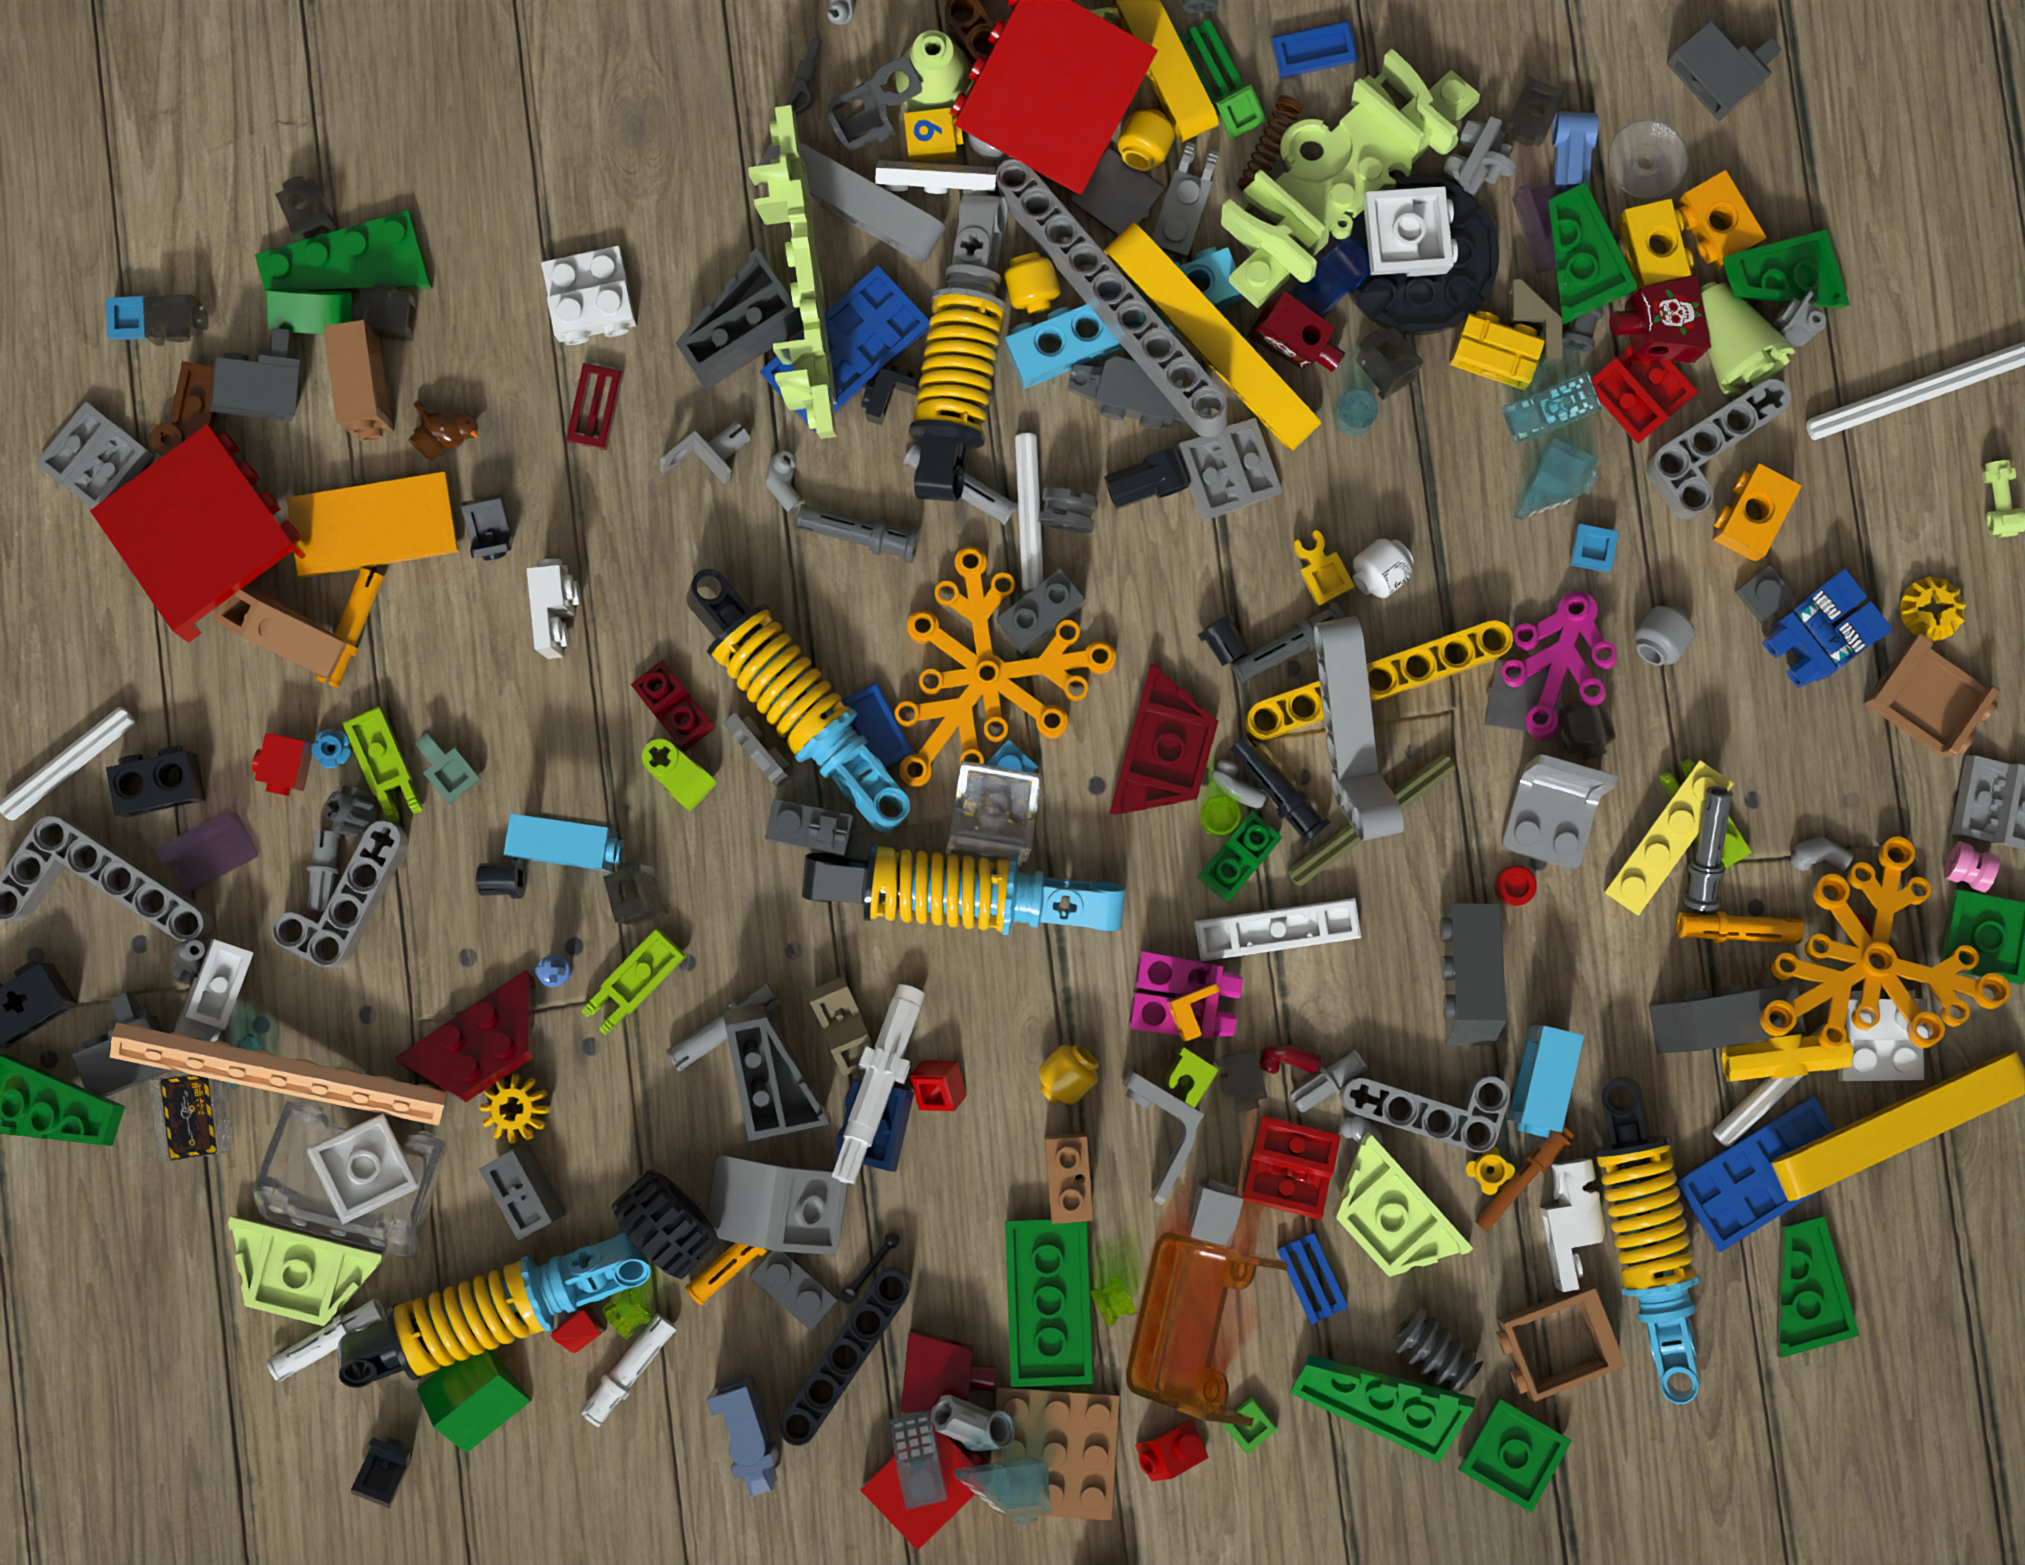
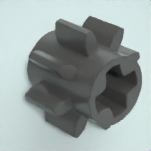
(350, 810)

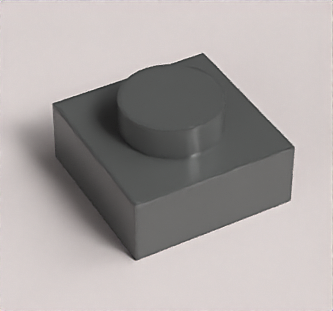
(1764, 593)

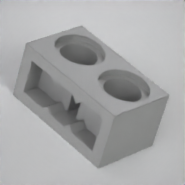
(1215, 1212)

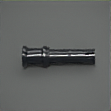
(1291, 803)

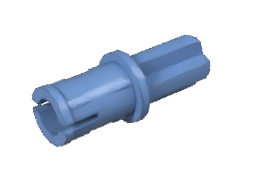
(553, 970)

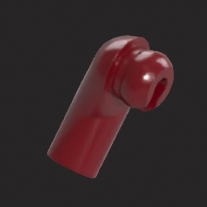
(1289, 1054)

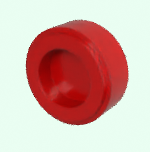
(1515, 885)

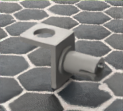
(711, 453)

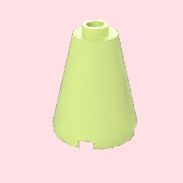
(941, 71)
(1741, 341)

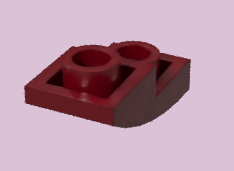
(673, 706)

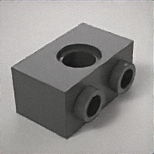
(1040, 611)

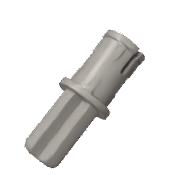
(323, 869)
(1328, 1081)

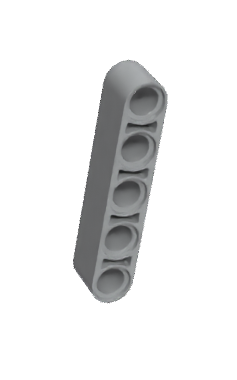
(867, 205)

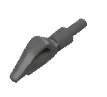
(803, 78)

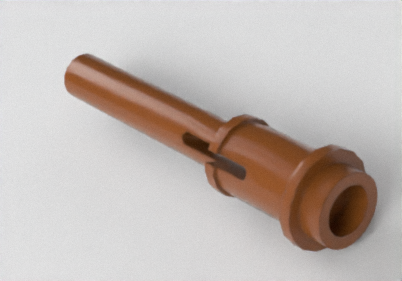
(1538, 1159)

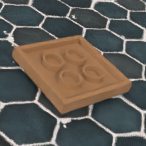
(1074, 1437)

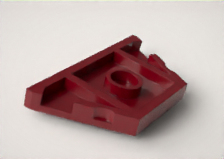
(1165, 748)
(479, 1042)

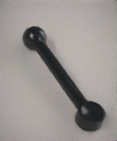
(849, 1294)

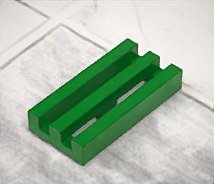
(1194, 34)

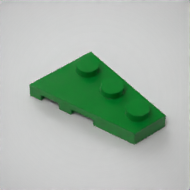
(1586, 255)
(1789, 271)
(1811, 1290)

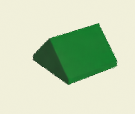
(472, 1398)

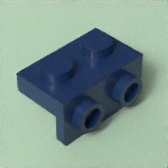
(891, 1131)

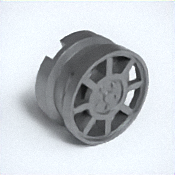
(1068, 510)

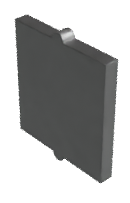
(1117, 194)
(1509, 705)

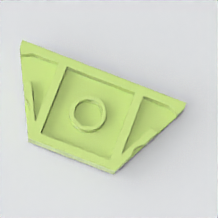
(1392, 1214)
(298, 1271)

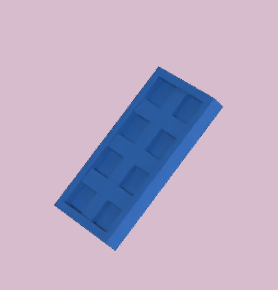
(864, 334)
(1738, 1185)

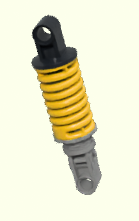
(960, 351)

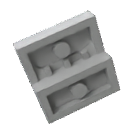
(93, 456)
(1229, 470)
(1991, 802)

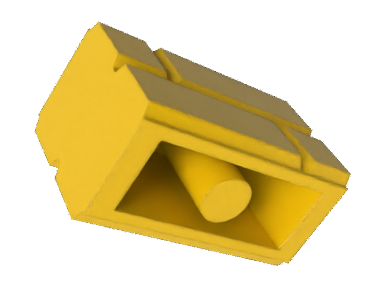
(1497, 350)

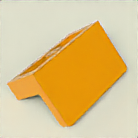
(1183, 1014)

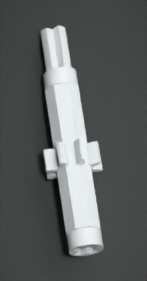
(882, 1068)

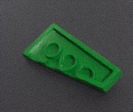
(350, 258)
(53, 1108)
(1389, 1406)

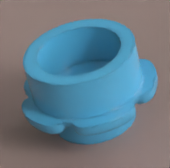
(339, 755)

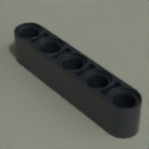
(841, 1375)

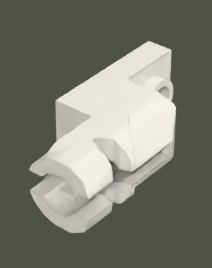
(214, 992)
(1573, 1221)

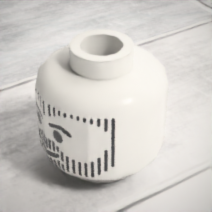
(1382, 567)

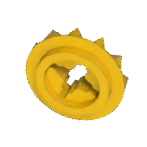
(1923, 622)

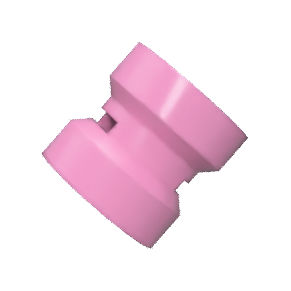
(1971, 867)

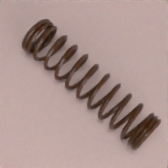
(1292, 107)

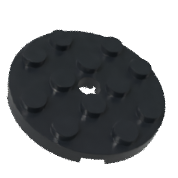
(1434, 301)

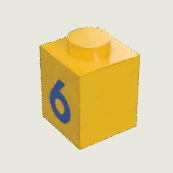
(931, 135)

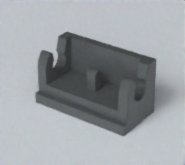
(522, 1191)

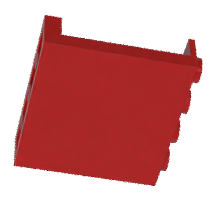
(1053, 88)
(196, 528)

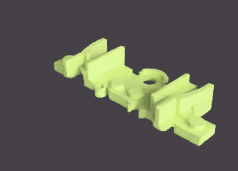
(1354, 161)
(812, 381)

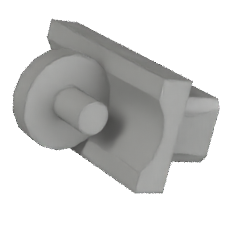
(1487, 159)

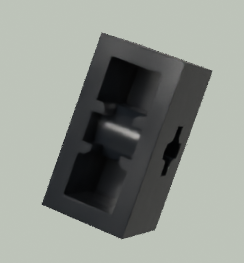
(46, 1000)

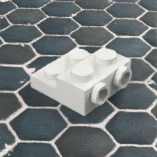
(1410, 231)
(588, 295)
(551, 598)
(1885, 1049)

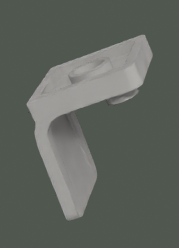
(1554, 810)
(1144, 1094)
(776, 1206)

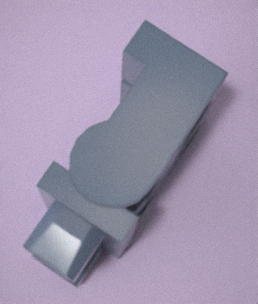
(748, 1431)

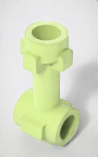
(2005, 520)

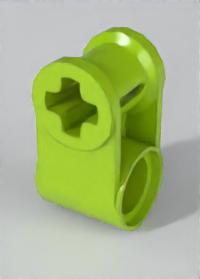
(682, 777)

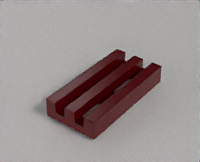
(588, 438)

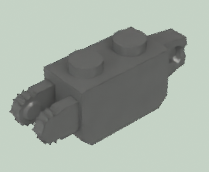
(1125, 390)

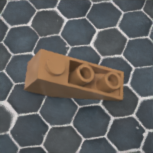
(280, 630)

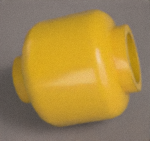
(1145, 139)
(1031, 283)
(1068, 1074)

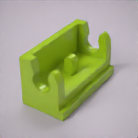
(1193, 1070)

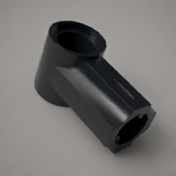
(1157, 476)

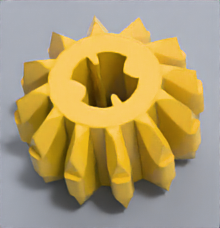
(522, 1121)

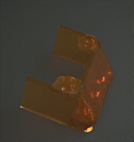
(1182, 1323)

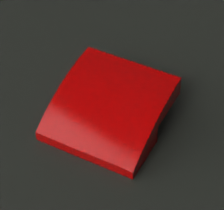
(1641, 392)
(1291, 1167)

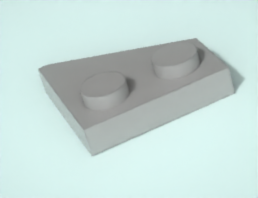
(747, 735)

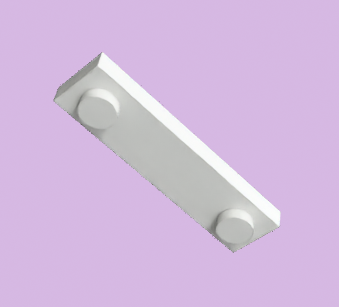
(1277, 929)

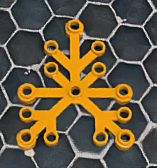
(959, 711)
(1837, 984)

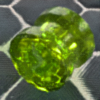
(1223, 810)
(1113, 1302)
(627, 1313)

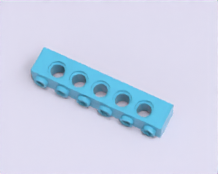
(1038, 366)

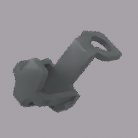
(875, 100)

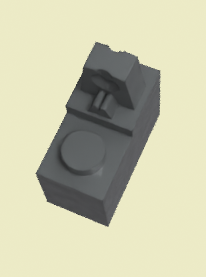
(1720, 72)
(259, 387)
(810, 828)
(111, 1075)

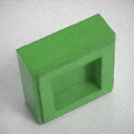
(1239, 111)
(1251, 1436)

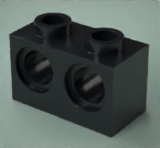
(156, 790)

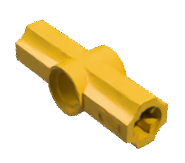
(1783, 1057)

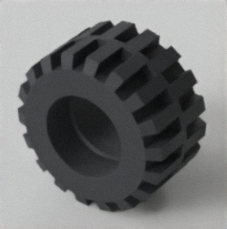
(665, 1224)

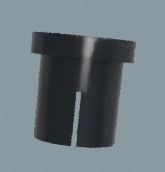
(1224, 640)
(502, 878)

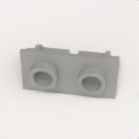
(1799, 321)

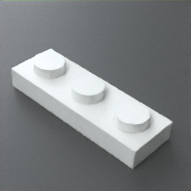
(935, 177)

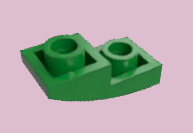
(306, 311)
(1239, 857)

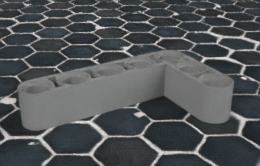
(1350, 731)
(102, 874)

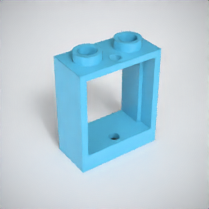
(563, 843)
(1545, 1080)

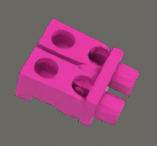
(1181, 977)

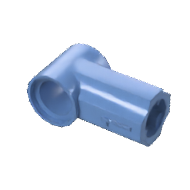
(1574, 138)

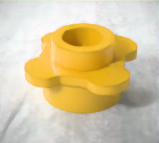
(1490, 1182)

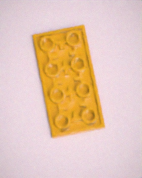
(374, 524)

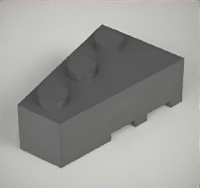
(740, 323)
(1473, 974)
(1719, 1019)
(768, 1076)

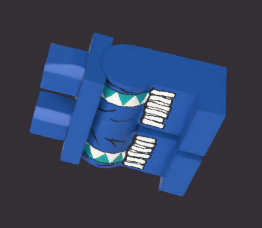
(1814, 639)

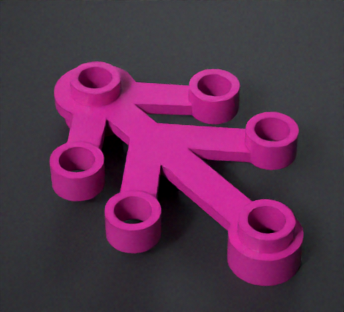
(1561, 658)

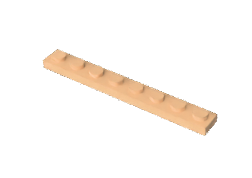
(277, 1074)

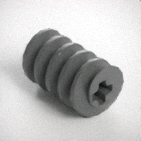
(1436, 1351)

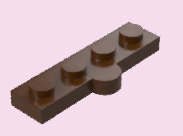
(189, 408)

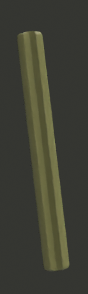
(1347, 838)

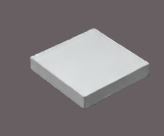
(362, 1168)

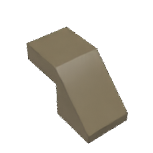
(1529, 309)
(841, 1023)

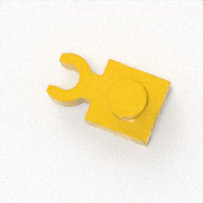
(1325, 575)

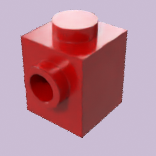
(282, 764)

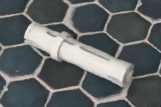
(325, 1340)
(618, 1382)

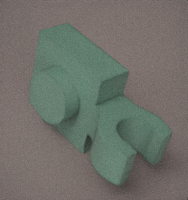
(449, 772)

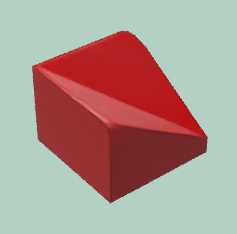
(938, 1085)
(578, 1330)

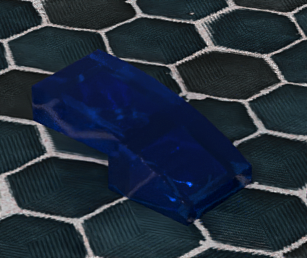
(1335, 275)

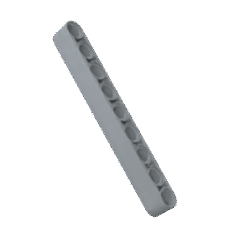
(1115, 312)

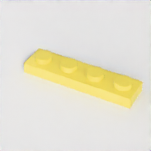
(1665, 840)

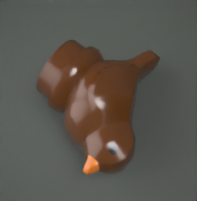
(441, 431)

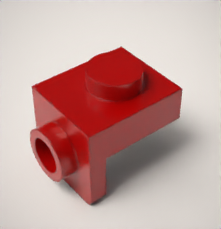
(1171, 1452)

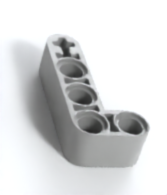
(1720, 438)
(349, 889)
(1420, 1108)

